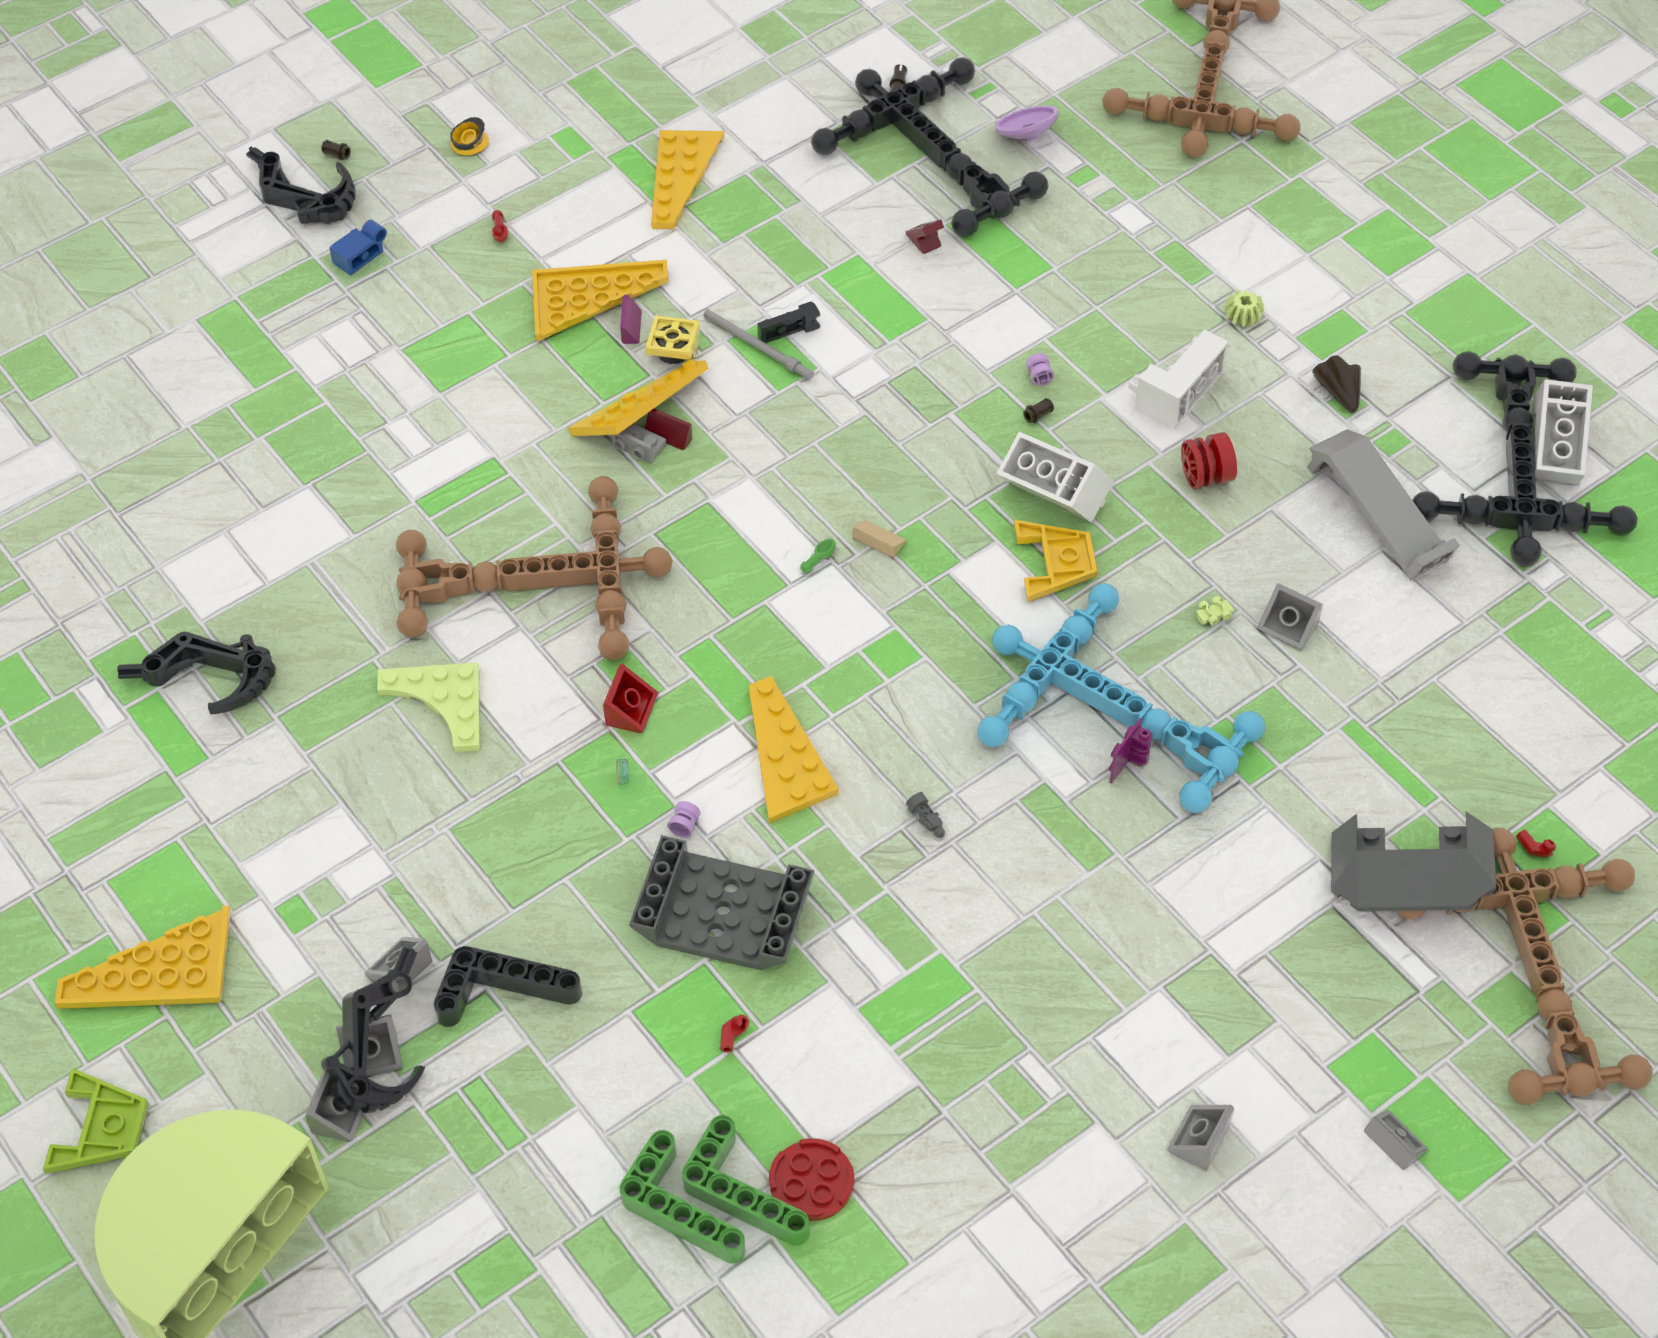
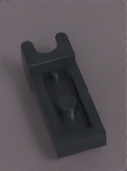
(789, 323)

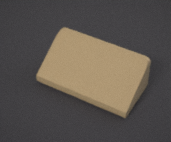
(878, 538)

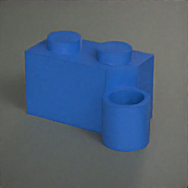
(358, 247)

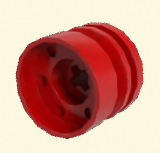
(1209, 460)

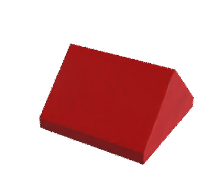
(628, 701)

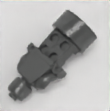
(919, 804)

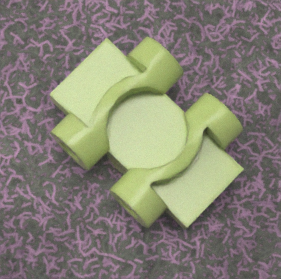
(1213, 613)

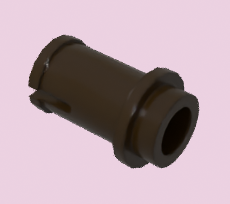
(341, 150)
(1034, 412)

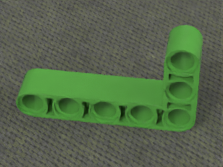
(738, 1191)
(673, 1206)

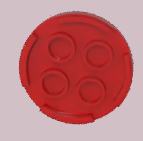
(812, 1178)

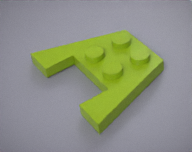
(110, 1126)

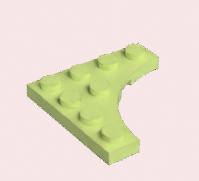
(445, 689)

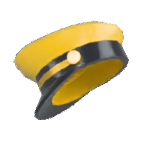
(469, 137)

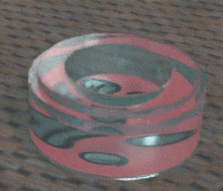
(622, 771)

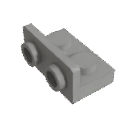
(639, 442)

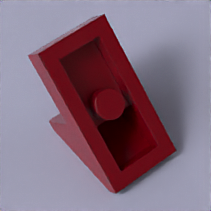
(926, 236)

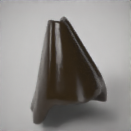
(1341, 381)

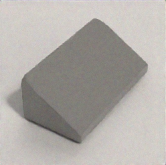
(1395, 1139)

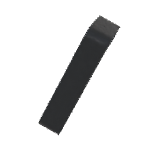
(500, 978)

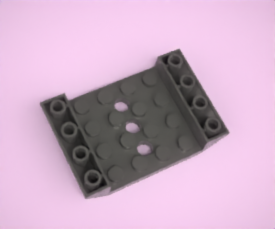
(687, 889)

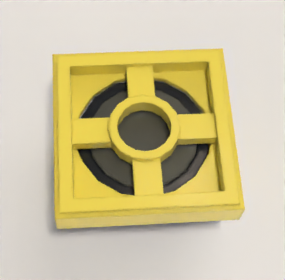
(671, 339)

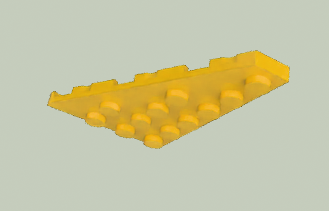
(580, 292)
(172, 969)

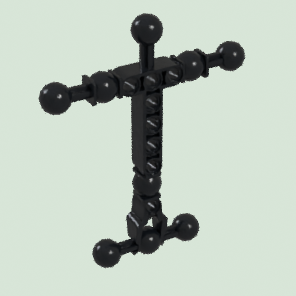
(902, 110)
(1521, 508)

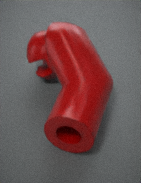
(731, 1030)

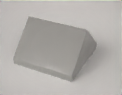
(1290, 616)
(388, 960)
(383, 1046)
(330, 1117)
(1201, 1133)

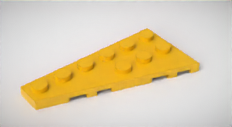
(679, 169)
(636, 404)
(788, 761)

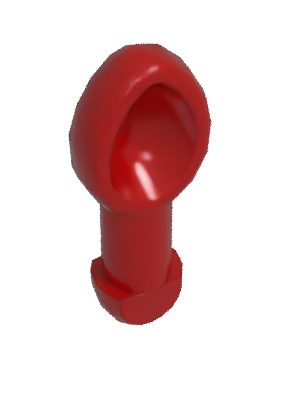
(500, 230)

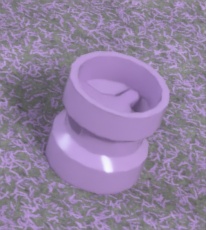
(1040, 369)
(685, 816)

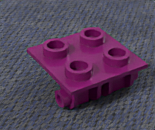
(1133, 748)

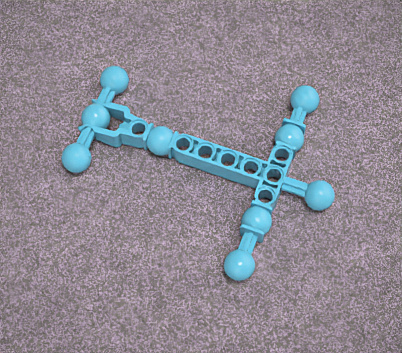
(1056, 663)

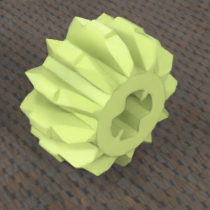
(1244, 308)

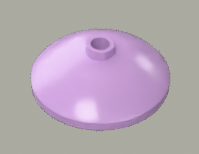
(1027, 122)

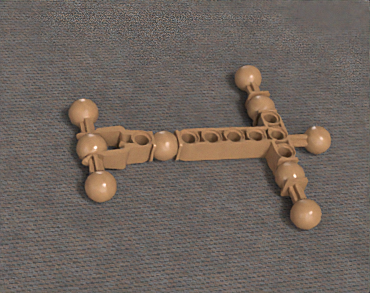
(1202, 111)
(533, 572)
(1552, 1002)

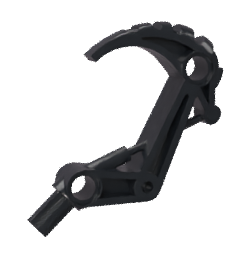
(310, 205)
(189, 648)
(356, 1022)

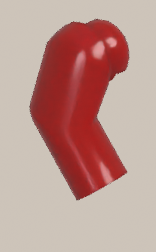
(1536, 848)

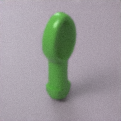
(822, 551)

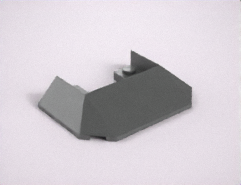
(1413, 878)

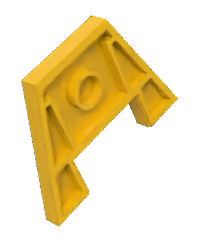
(1066, 556)

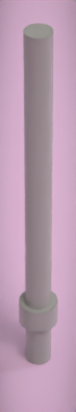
(791, 364)

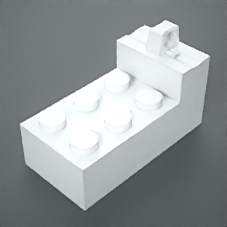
(1174, 392)
(1561, 430)
(1056, 476)

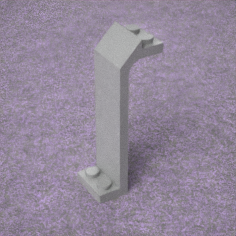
(1383, 501)

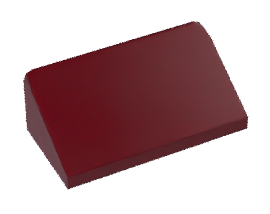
(675, 431)

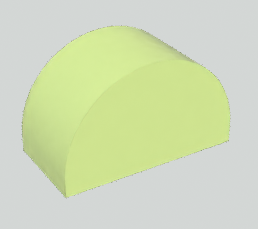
(202, 1217)

